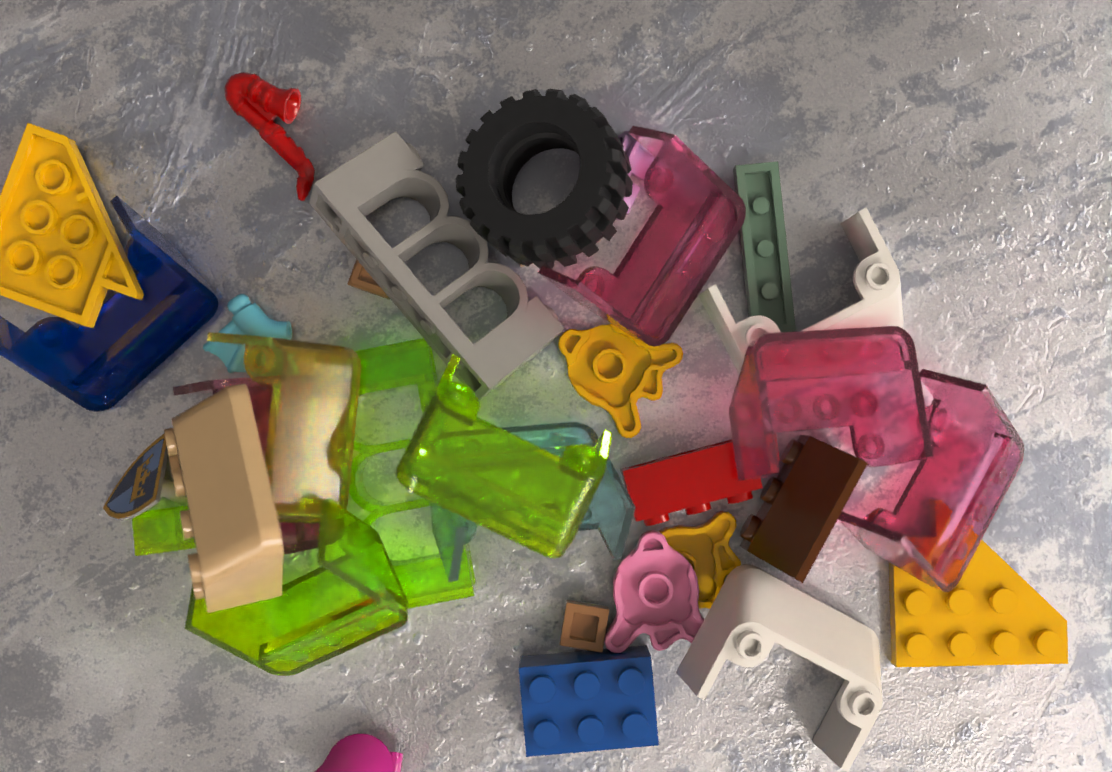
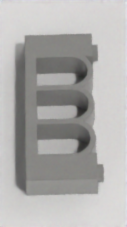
(394, 171)

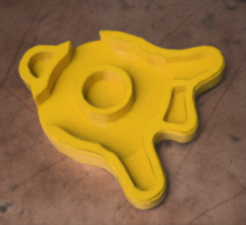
(616, 370)
(707, 552)

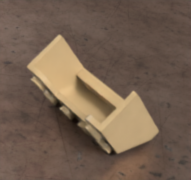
(229, 501)

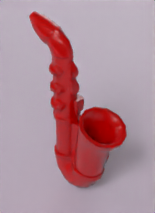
(260, 105)

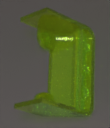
(497, 475)
(320, 613)

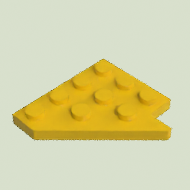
(57, 234)
(981, 622)

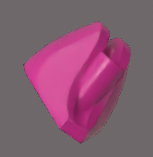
(361, 754)

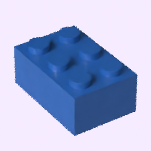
(588, 701)

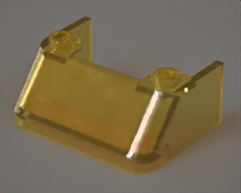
(308, 420)

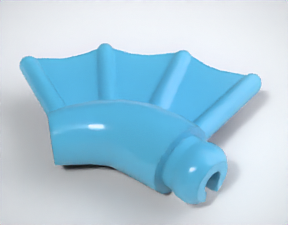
(247, 320)

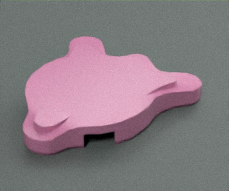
(654, 596)

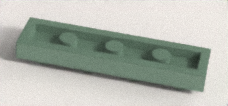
(765, 244)

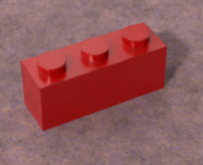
(686, 482)

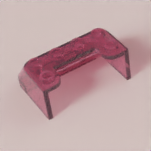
(825, 382)

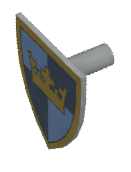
(143, 484)

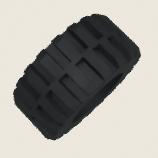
(512, 139)

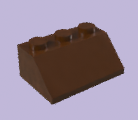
(801, 505)

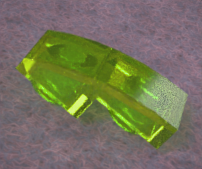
(160, 532)

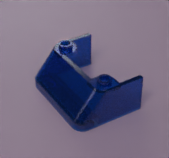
(130, 334)

